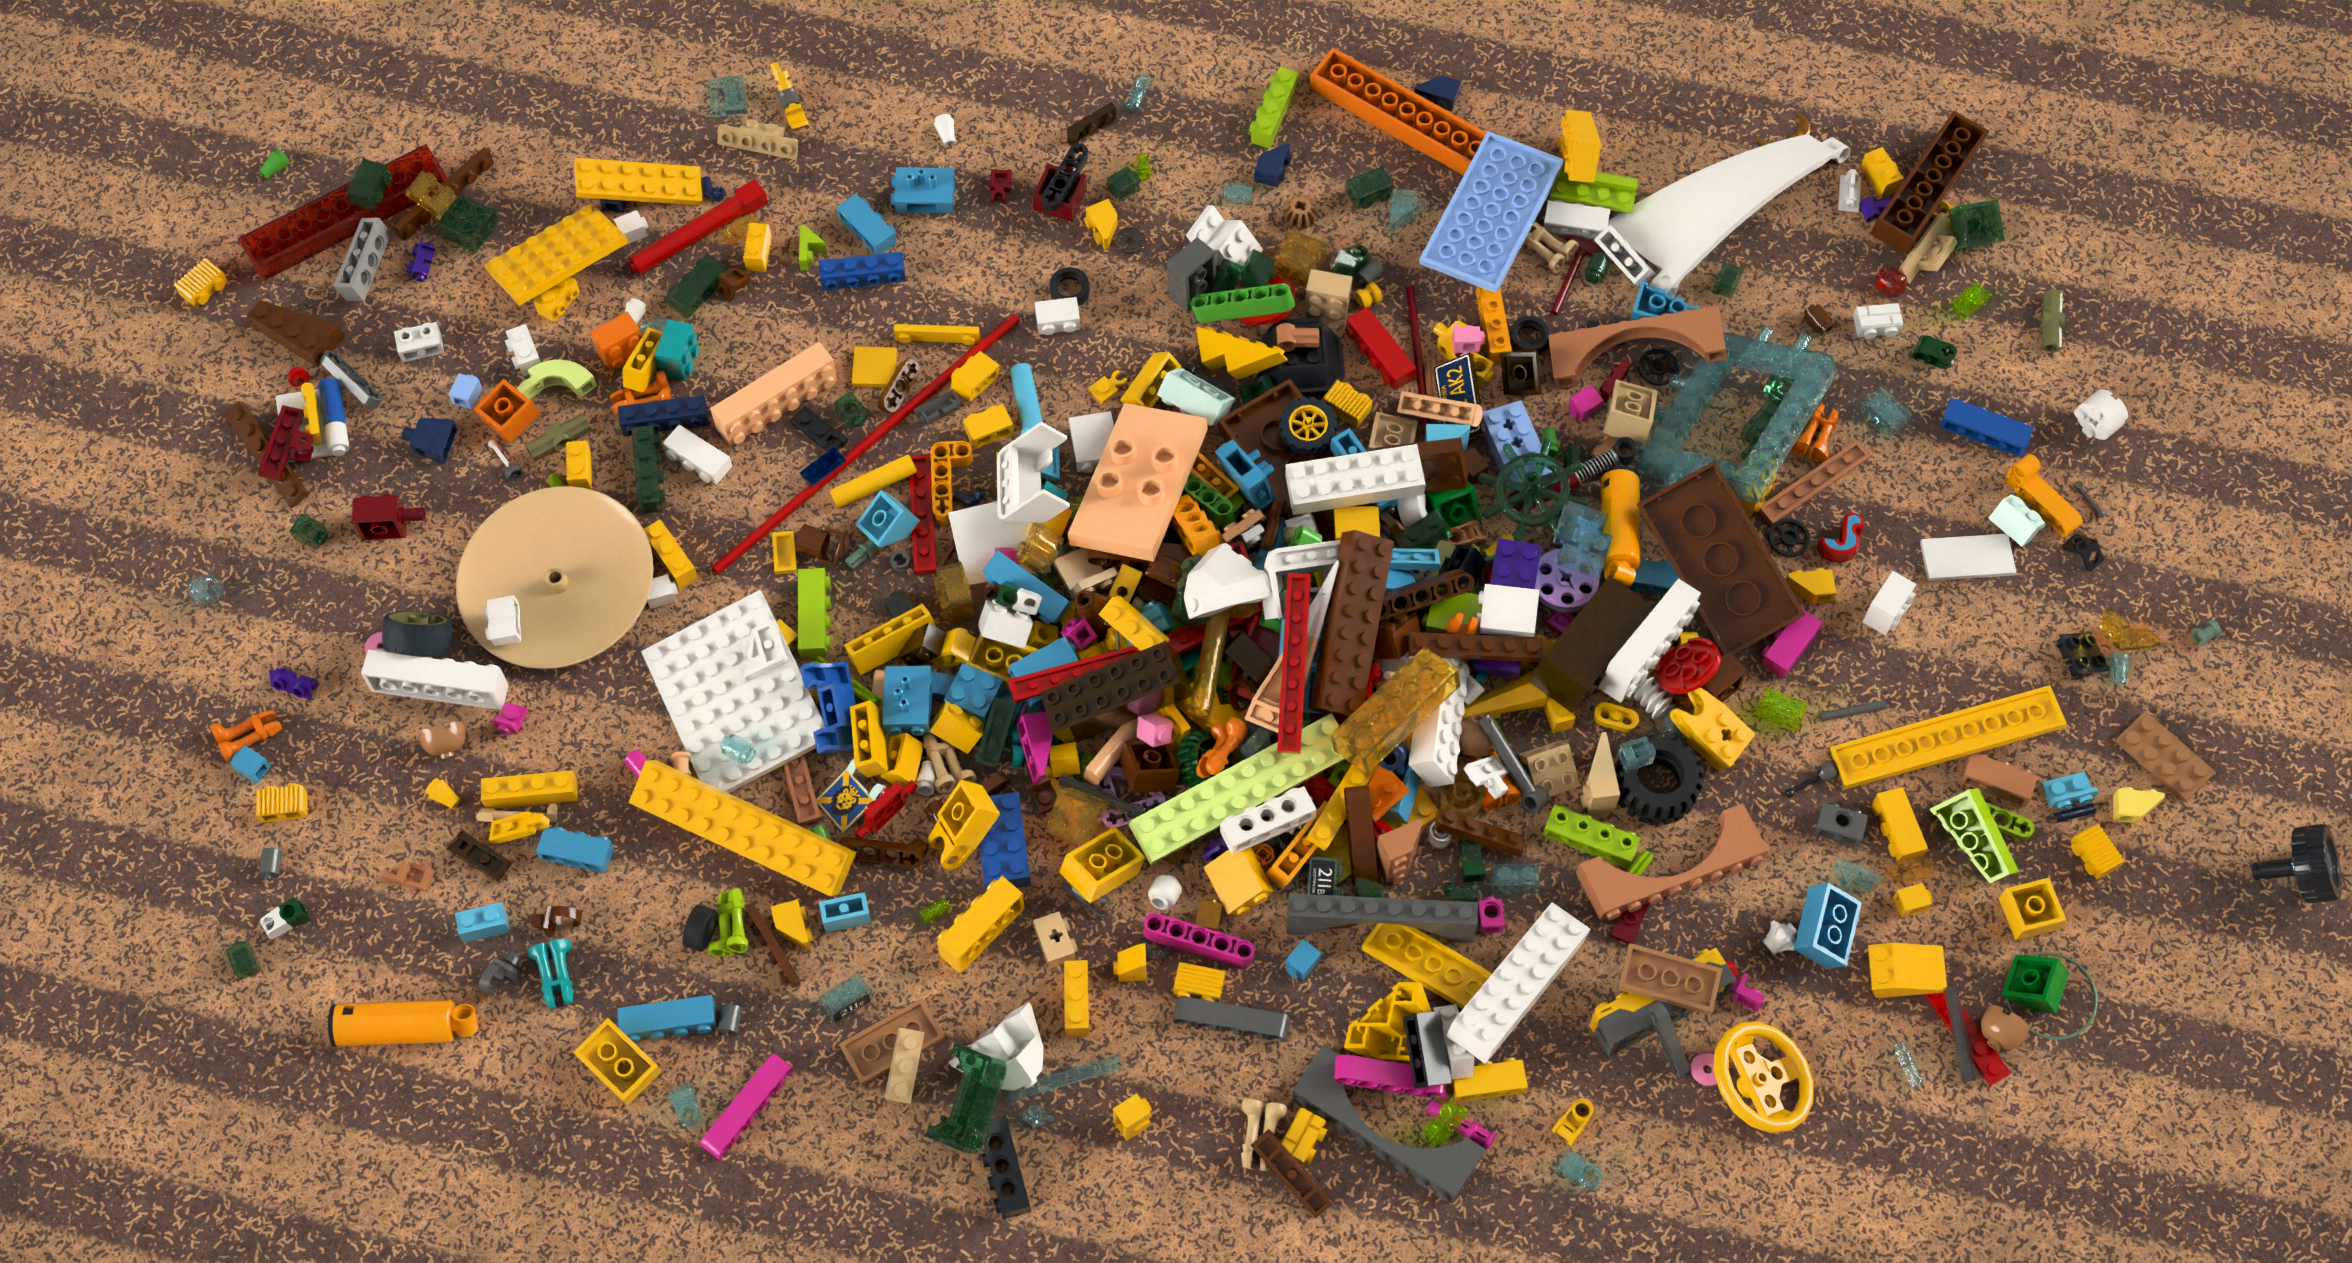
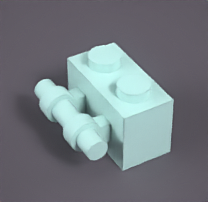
(2017, 520)

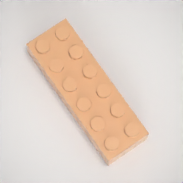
(774, 394)

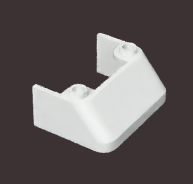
(1020, 477)
(1296, 560)

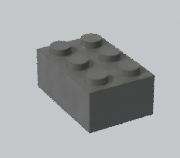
(1191, 272)

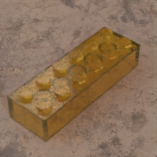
(1395, 710)

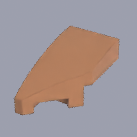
(411, 875)

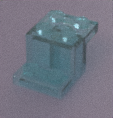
(1582, 539)

